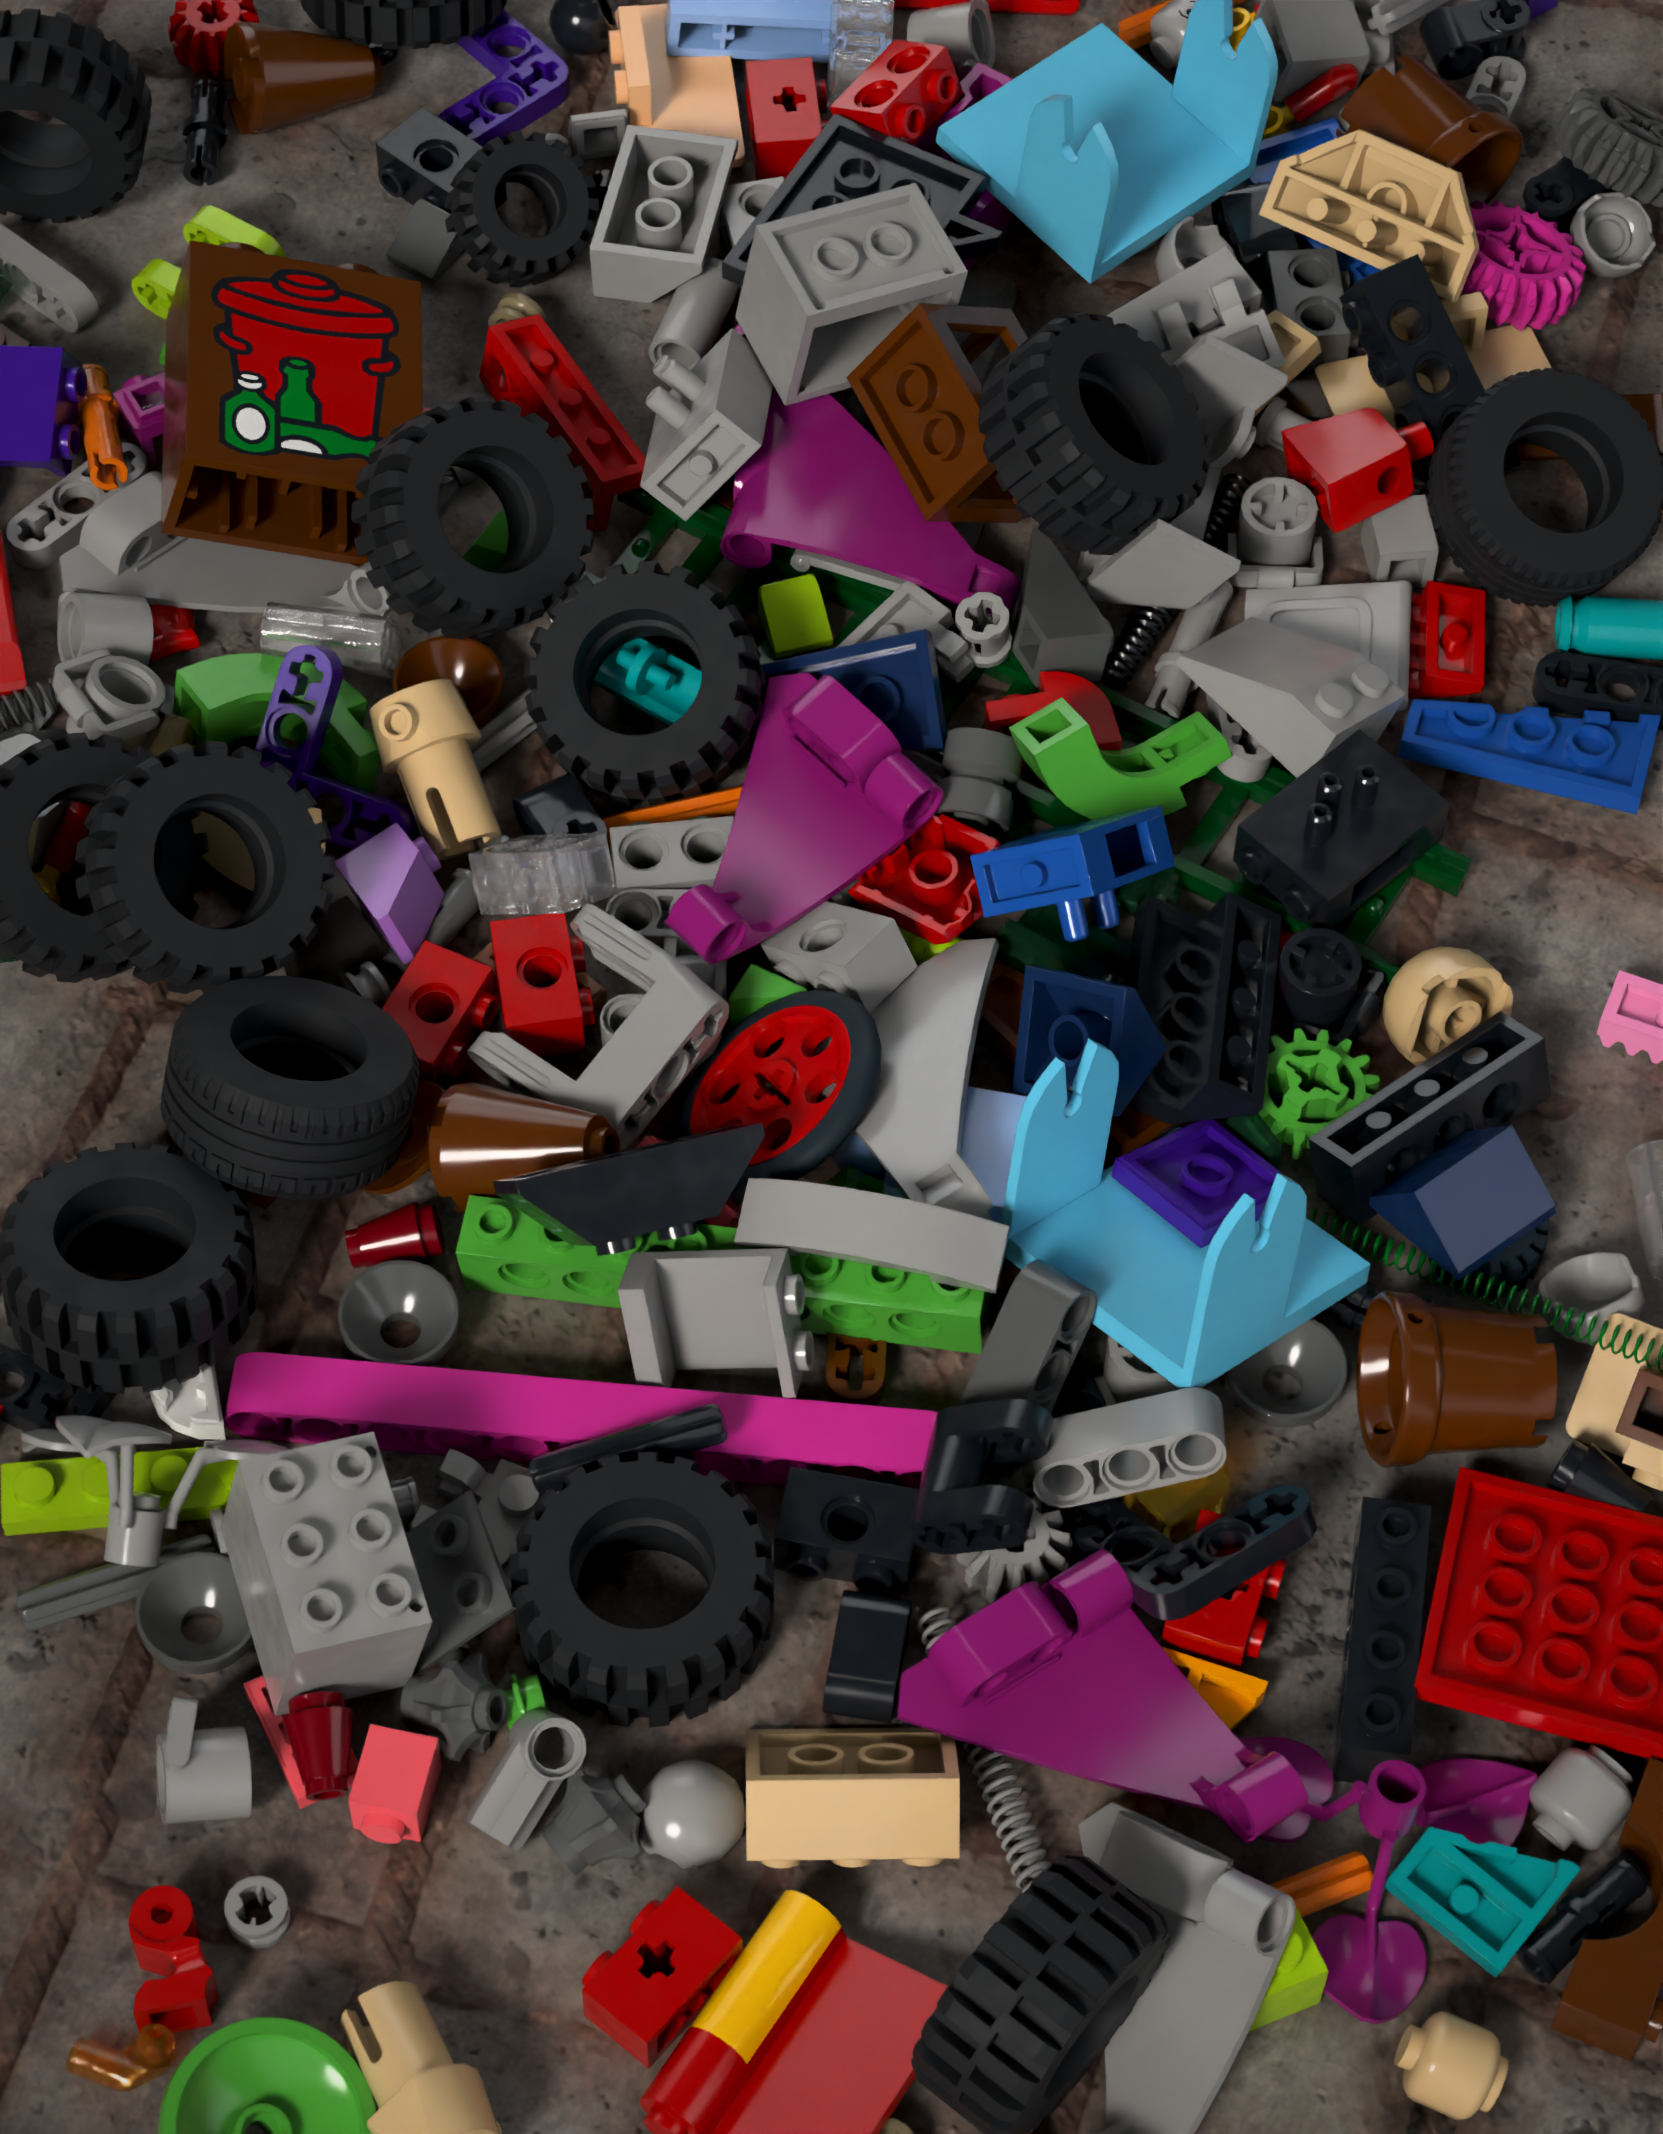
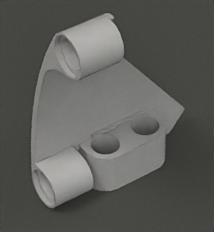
(129, 555)
(924, 1077)
(1213, 1975)

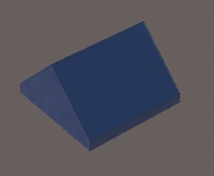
(1066, 1011)
(1468, 1199)

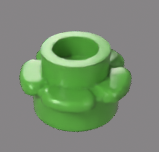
(524, 1696)

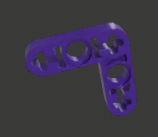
(513, 83)
(304, 759)

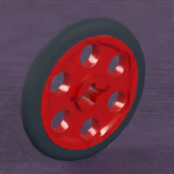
(816, 1128)

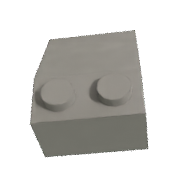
(1292, 689)

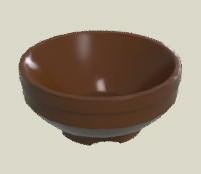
(463, 661)

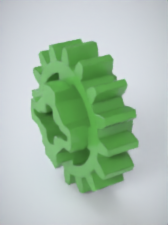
(1308, 1086)

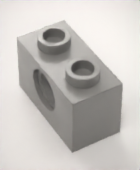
(842, 953)

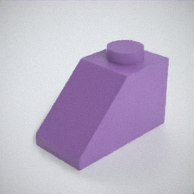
(395, 887)

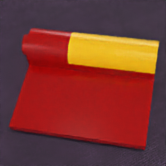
(796, 2036)

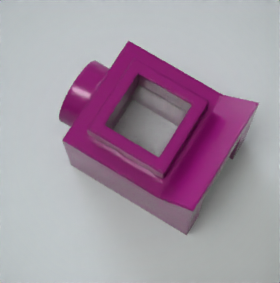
(142, 412)

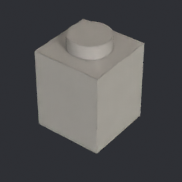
(1401, 543)

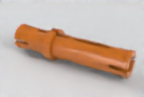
(100, 432)

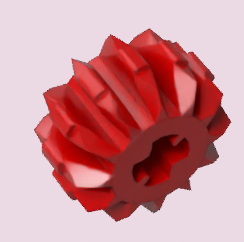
(201, 28)

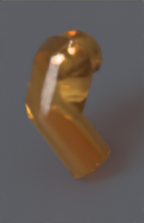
(129, 2067)

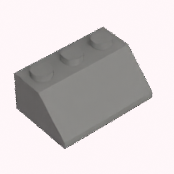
(659, 212)

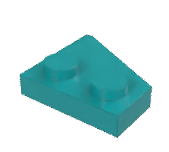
(1479, 1893)

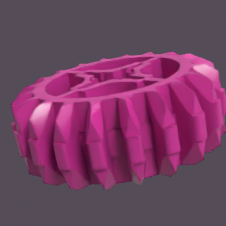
(1523, 266)

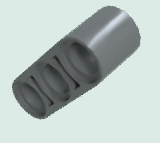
(1033, 1338)

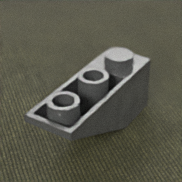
(1057, 618)

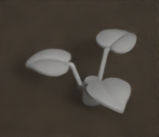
(134, 1516)

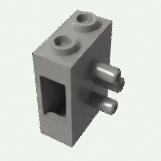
(705, 423)

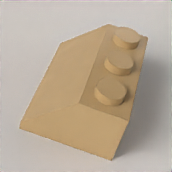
(851, 1796)

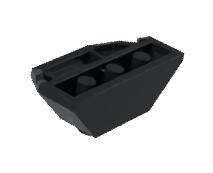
(637, 1189)

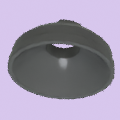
(399, 1293)
(1309, 1356)
(184, 1589)

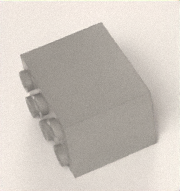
(838, 283)
(325, 1571)

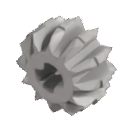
(1039, 1557)

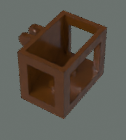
(928, 409)

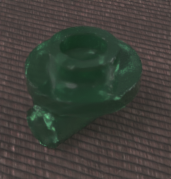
(1159, 885)

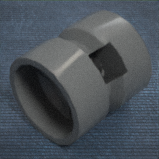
(979, 771)

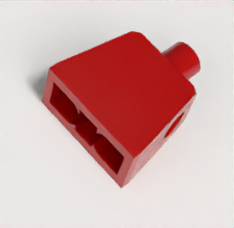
(1355, 463)

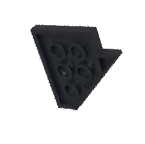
(858, 162)

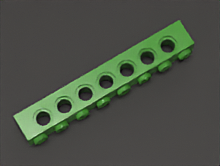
(518, 1256)

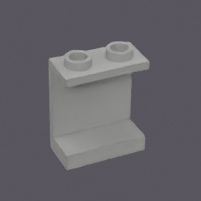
(715, 1314)

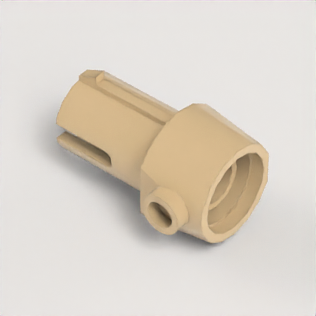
(427, 741)
(411, 2068)

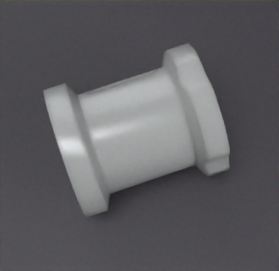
(979, 628)

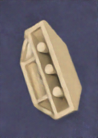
(1378, 206)

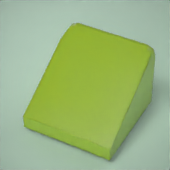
(794, 615)

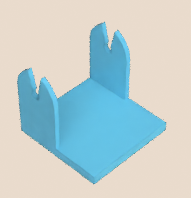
(1109, 150)
(1158, 1292)

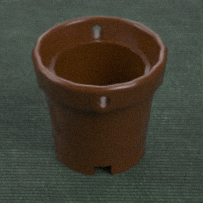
(1437, 122)
(1450, 1380)

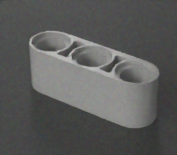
(1131, 1448)

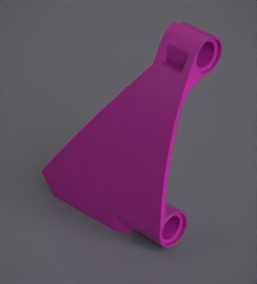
(837, 494)
(813, 815)
(1089, 1692)

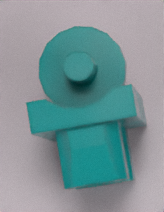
(650, 680)

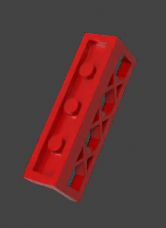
(550, 384)

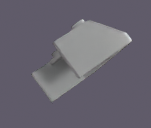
(1170, 560)

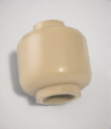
(1451, 2065)

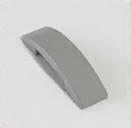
(873, 1231)

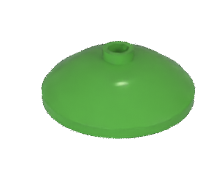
(268, 2077)

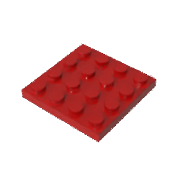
(1548, 1614)

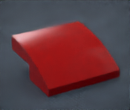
(1447, 641)

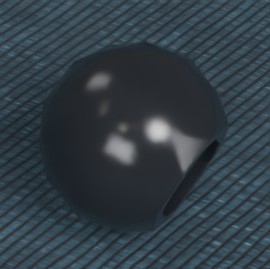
(582, 25)

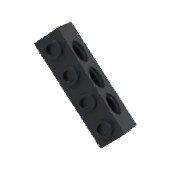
(1433, 349)
(1469, 1085)
(1381, 1637)

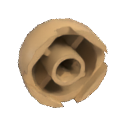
(1441, 999)

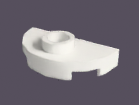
(192, 1406)

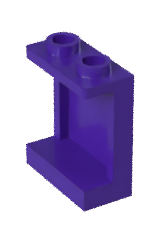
(40, 407)

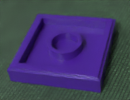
(1196, 1177)

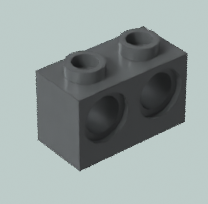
(1307, 290)

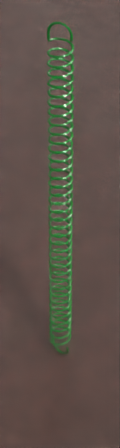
(1489, 1285)

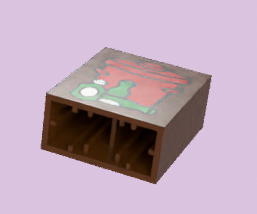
(280, 395)

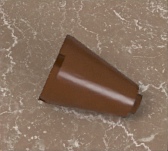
(293, 74)
(505, 1135)

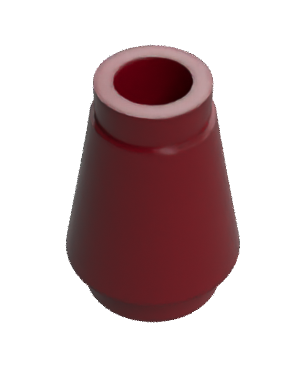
(403, 1234)
(321, 1742)

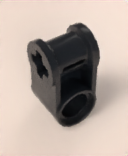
(1470, 33)
(1560, 193)
(557, 809)

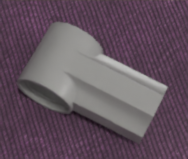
(522, 1785)

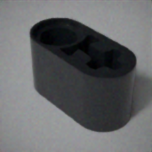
(1247, 231)
(867, 1656)

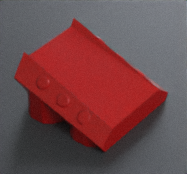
(928, 881)

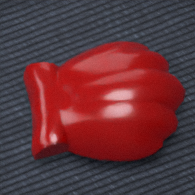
(172, 631)

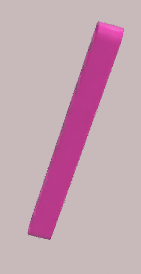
(531, 1415)

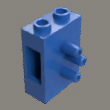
(1072, 865)

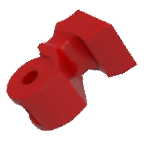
(169, 1945)

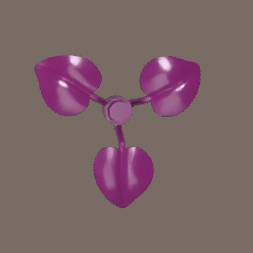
(1383, 1964)

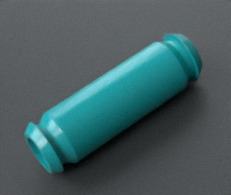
(1610, 627)

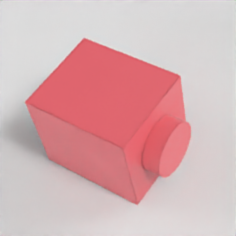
(395, 1784)

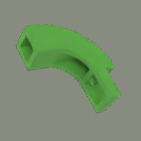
(231, 696)
(1112, 782)

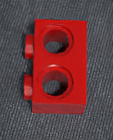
(902, 91)

